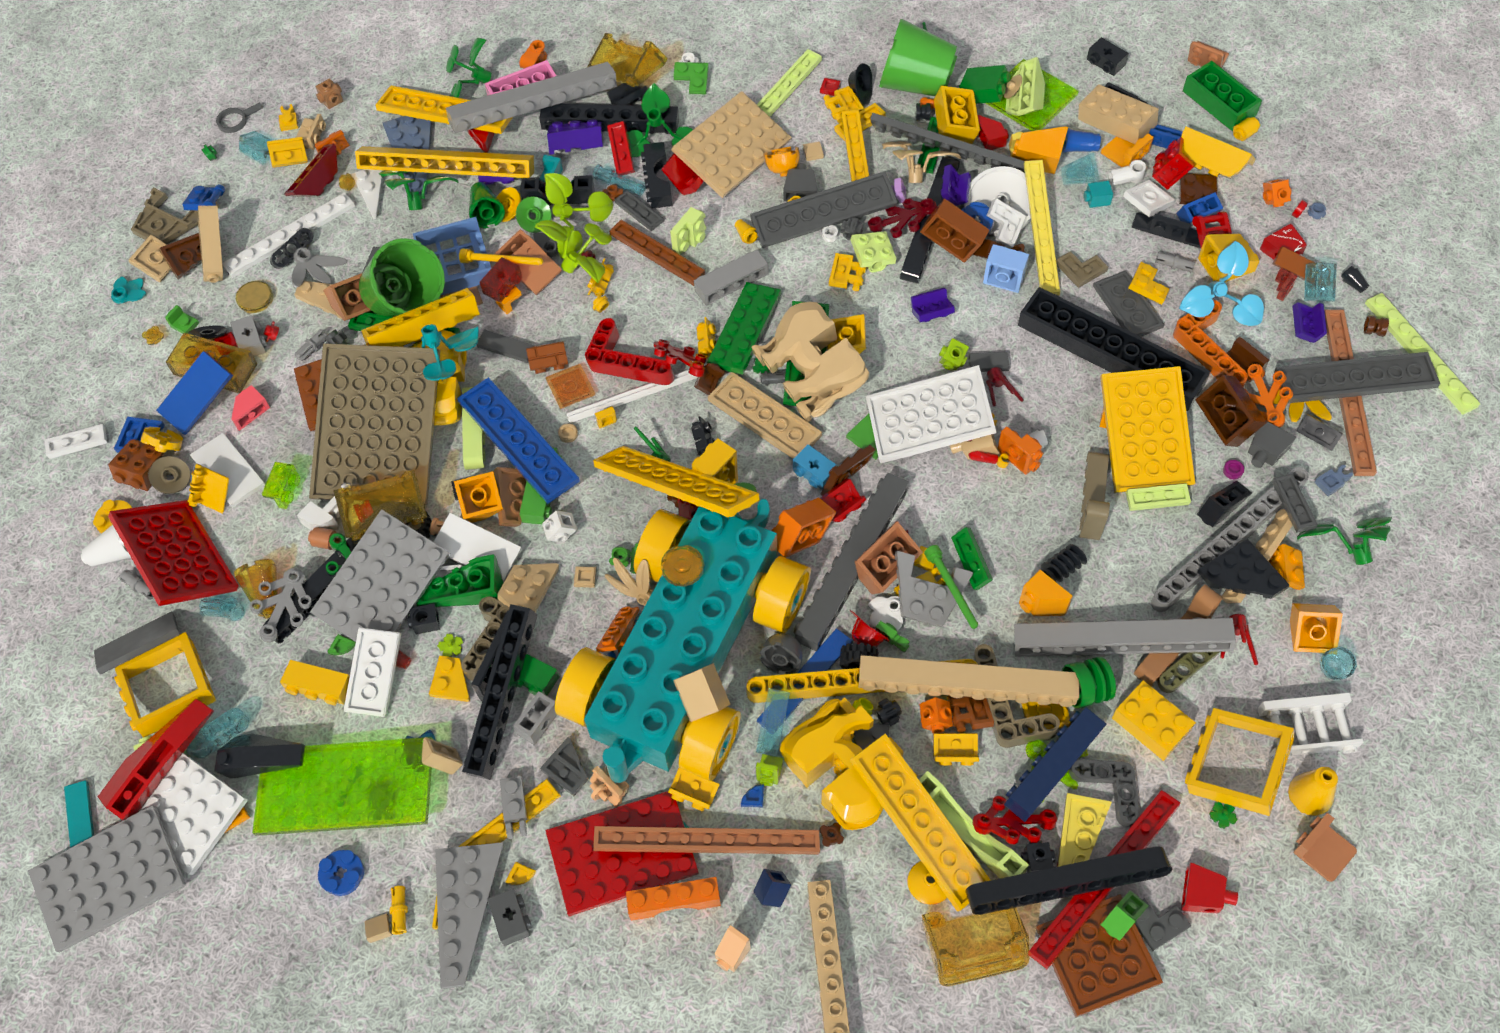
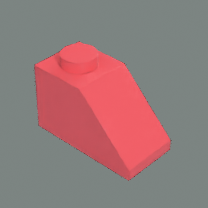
(248, 407)

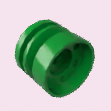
(1095, 681)

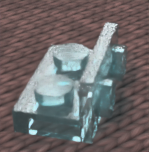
(254, 146)
(1320, 282)

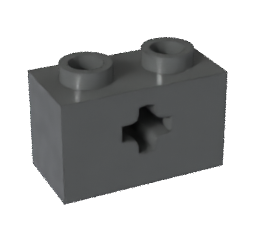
(501, 906)

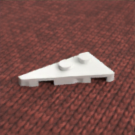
(369, 186)

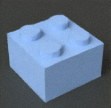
(1005, 268)

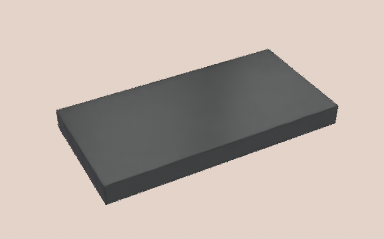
(1127, 306)
(136, 642)

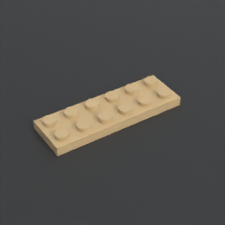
(764, 415)

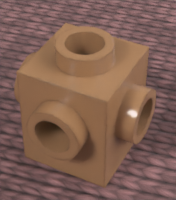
(329, 93)

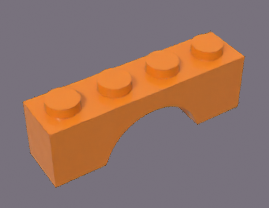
(689, 894)

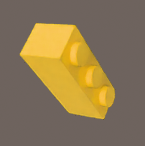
(315, 682)

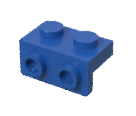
(1164, 136)

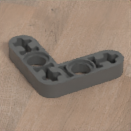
(1118, 781)

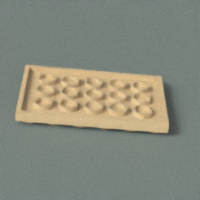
(731, 144)

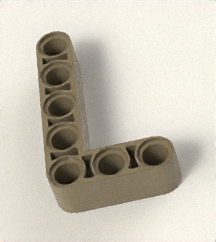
(1094, 508)
(1008, 723)

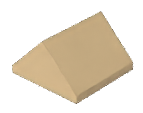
(702, 692)

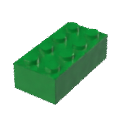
(1221, 95)

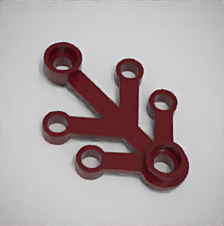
(921, 209)

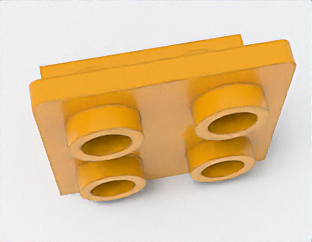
(1125, 152)

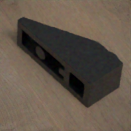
(1223, 503)

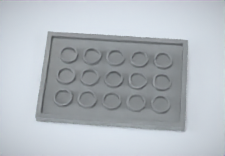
(380, 579)
(106, 878)

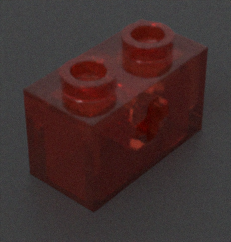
(501, 279)

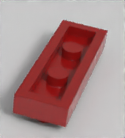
(621, 148)

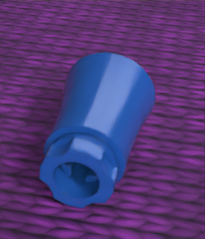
(1081, 141)

